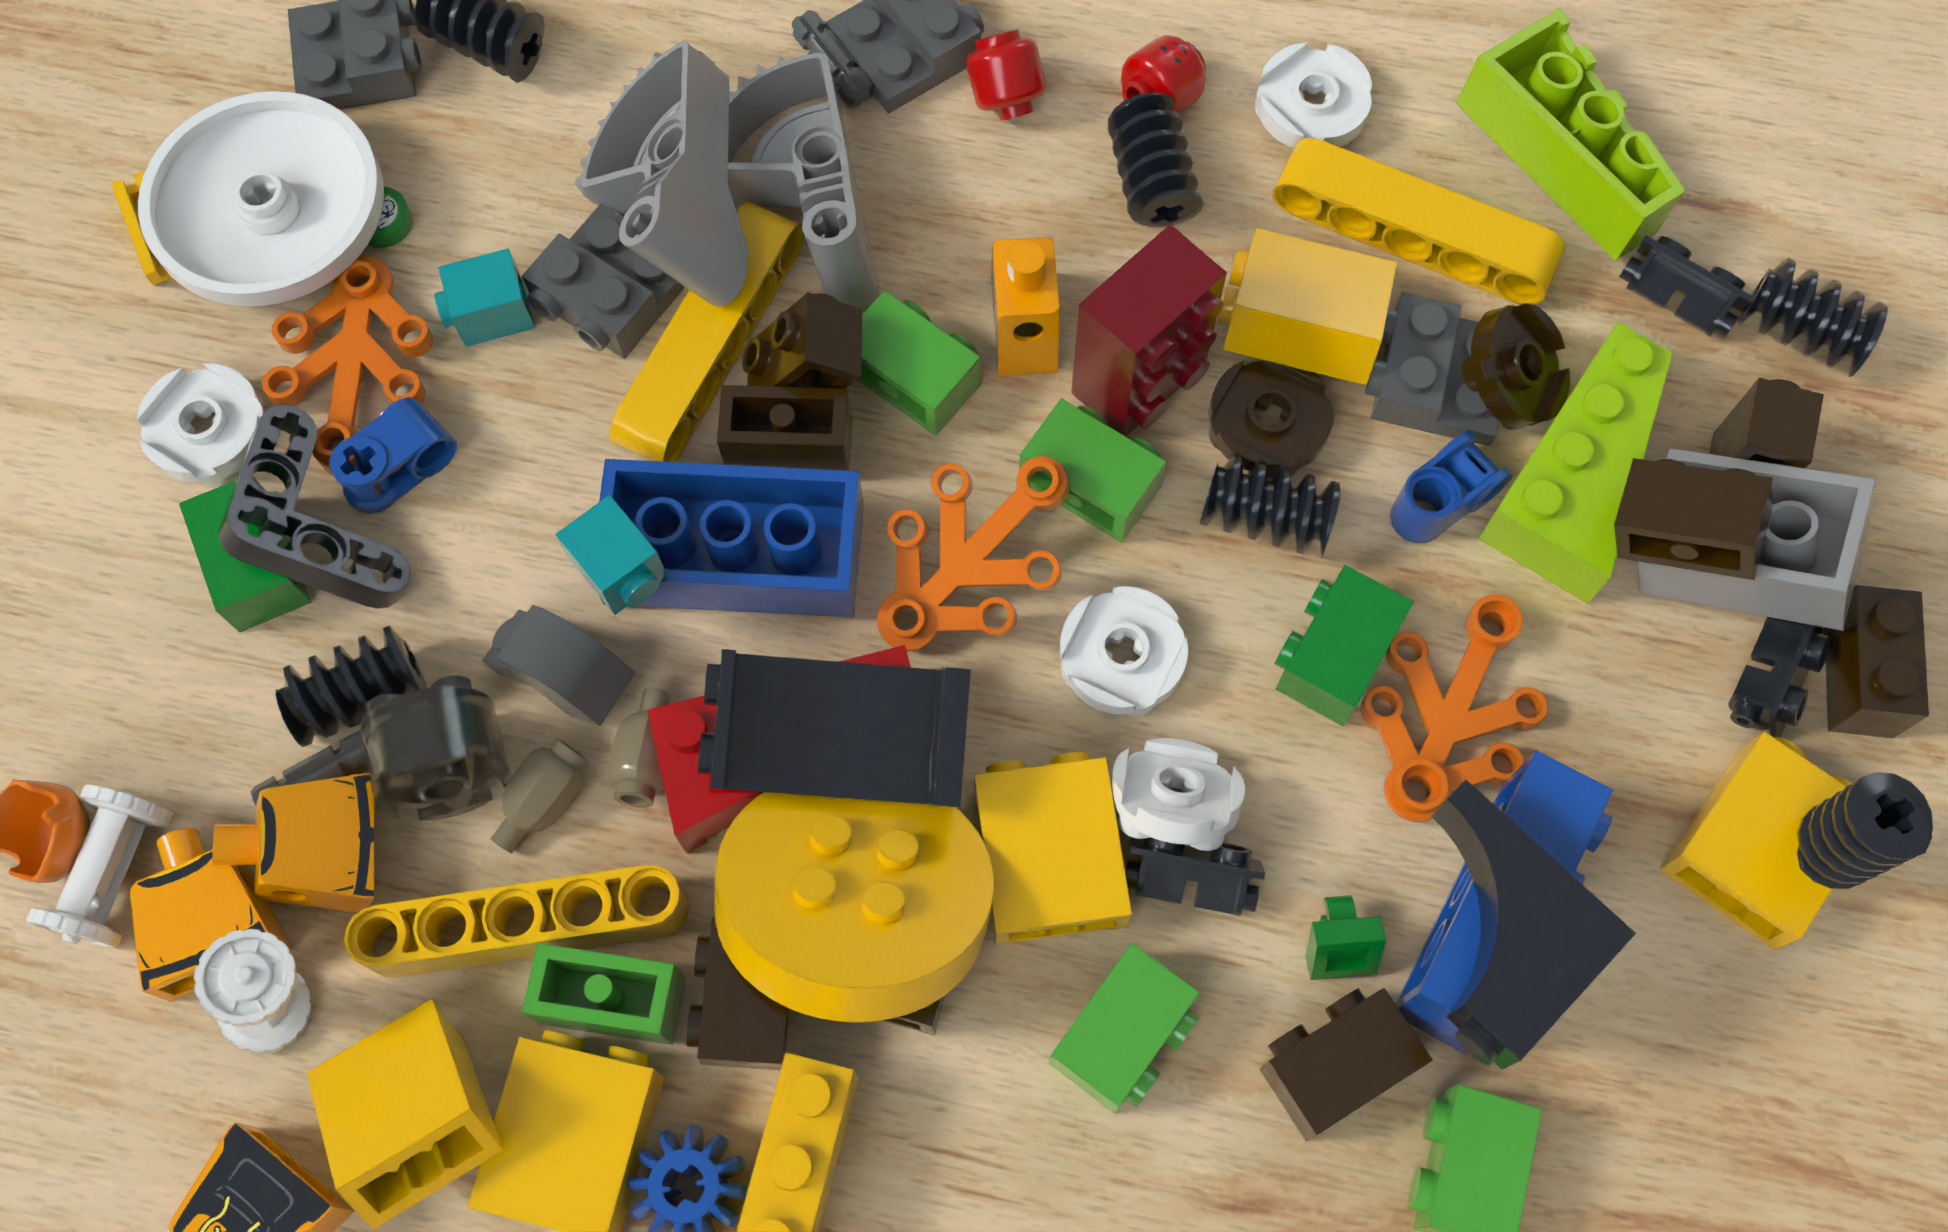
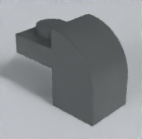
(559, 663)

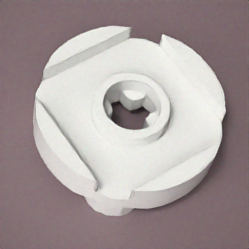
(1333, 72)
(172, 440)
(1130, 686)
(1198, 815)

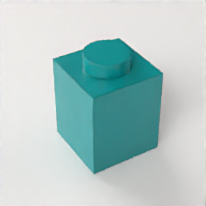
(484, 298)
(613, 556)

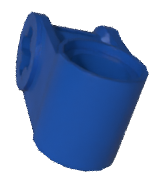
(393, 451)
(1453, 482)

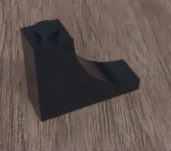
(1537, 933)

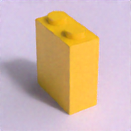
(1308, 305)
(1746, 843)
(1052, 848)
(402, 1114)
(568, 1135)

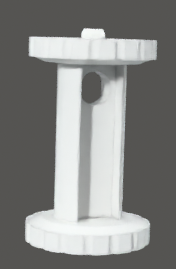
(100, 866)
(253, 991)

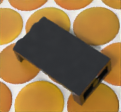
(836, 729)

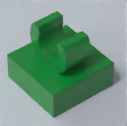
(1343, 943)

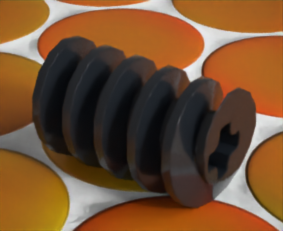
(489, 31)
(1154, 161)
(1817, 315)
(1272, 504)
(346, 687)
(1864, 831)

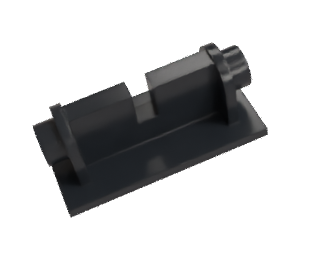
(1707, 292)
(1778, 695)
(1219, 873)

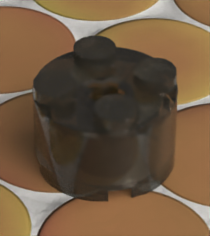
(434, 750)

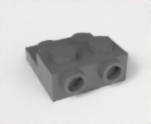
(908, 44)
(354, 51)
(599, 285)
(1421, 371)

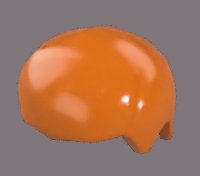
(42, 829)

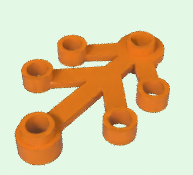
(348, 350)
(964, 561)
(1448, 718)

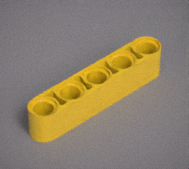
(1419, 221)
(704, 345)
(489, 909)

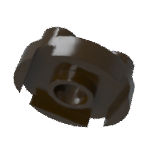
(1517, 366)
(1258, 385)

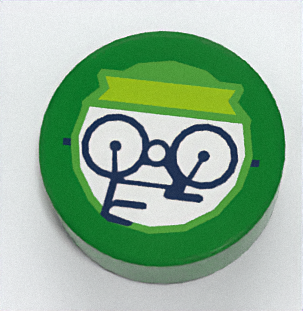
(394, 220)

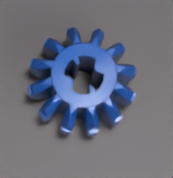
(688, 1162)

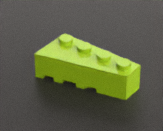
(1571, 134)
(1571, 488)

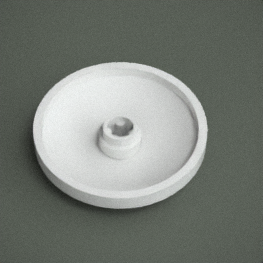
(261, 198)

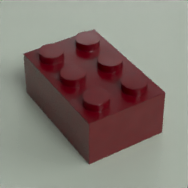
(1147, 331)

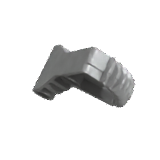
(807, 166)
(667, 173)

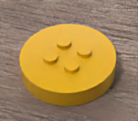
(852, 903)

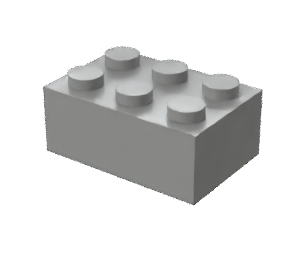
(1807, 553)

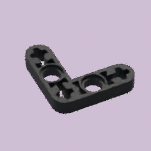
(276, 516)

